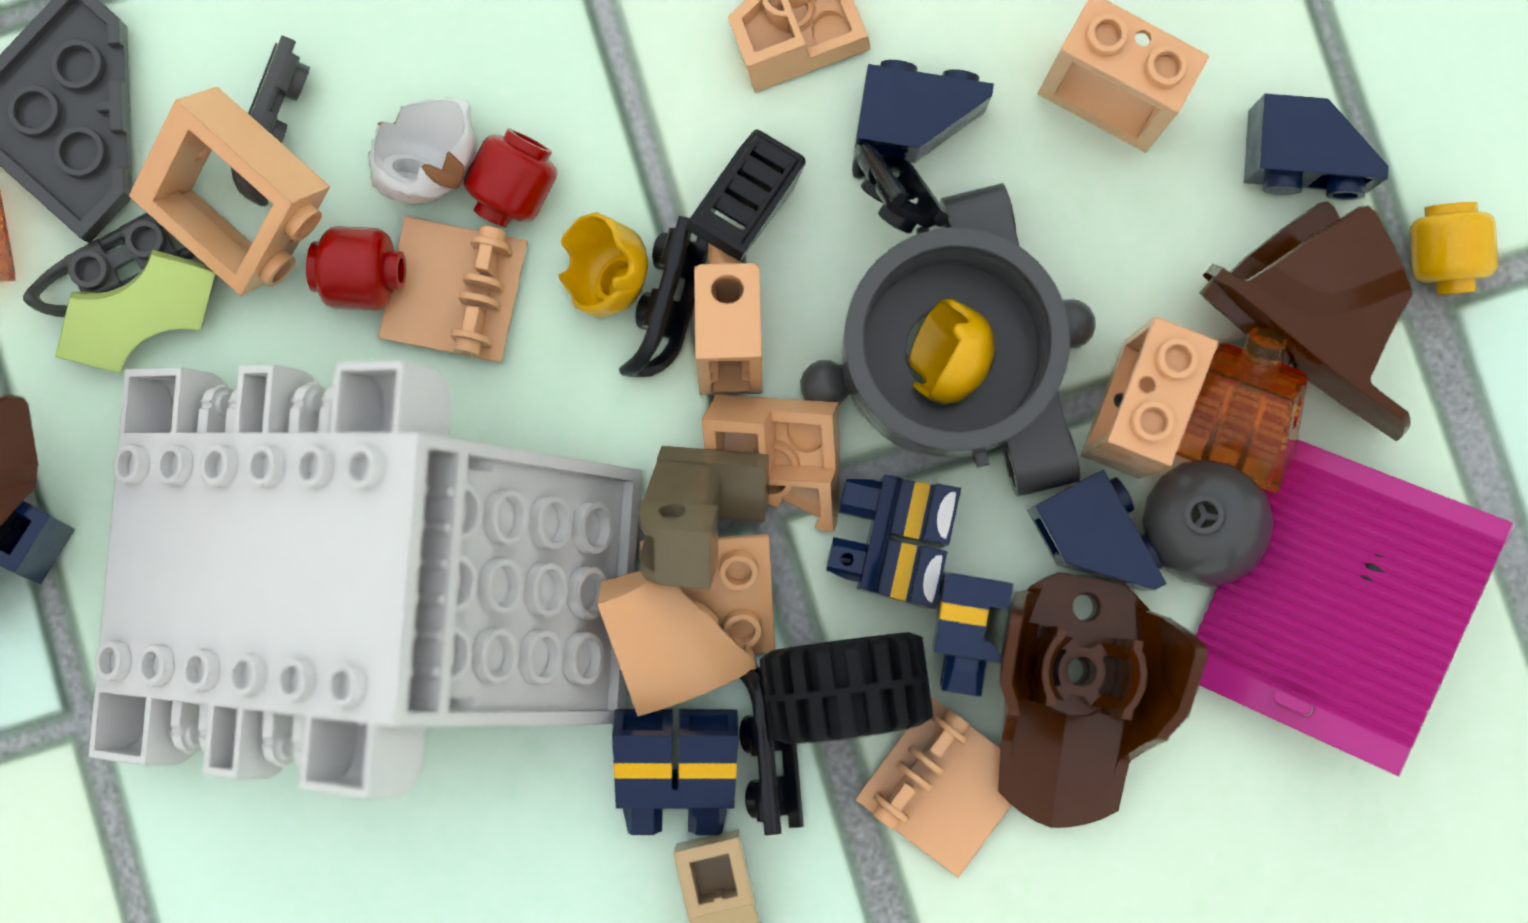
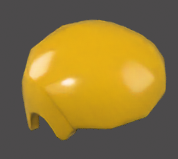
(604, 265)
(952, 352)

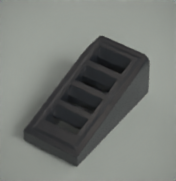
(760, 178)

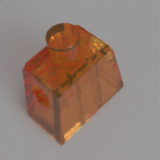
(1249, 410)

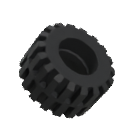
(846, 688)

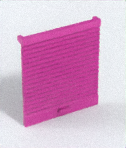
(1326, 638)

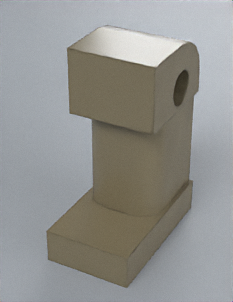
(683, 510)

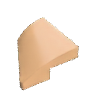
(795, 37)

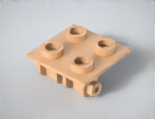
(455, 289)
(742, 591)
(939, 789)

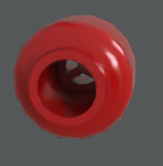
(510, 178)
(355, 268)

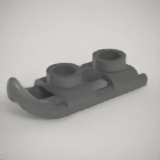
(281, 78)
(96, 270)

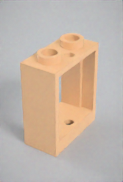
(1116, 81)
(178, 155)
(1160, 382)

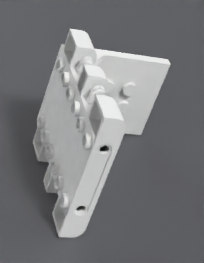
(342, 576)

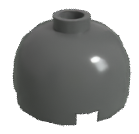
(1212, 553)

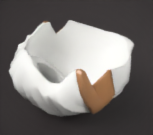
(423, 150)

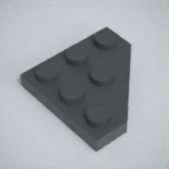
(69, 113)

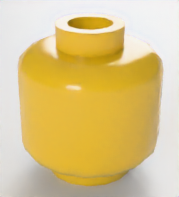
(1453, 247)

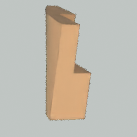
(800, 445)
(667, 643)

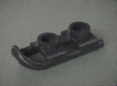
(897, 191)
(657, 310)
(770, 794)

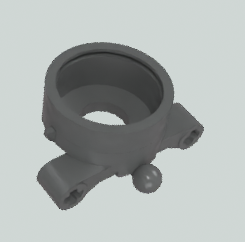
(1033, 329)

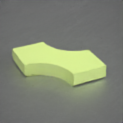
(110, 324)

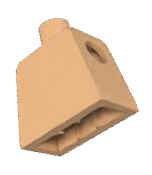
(727, 325)

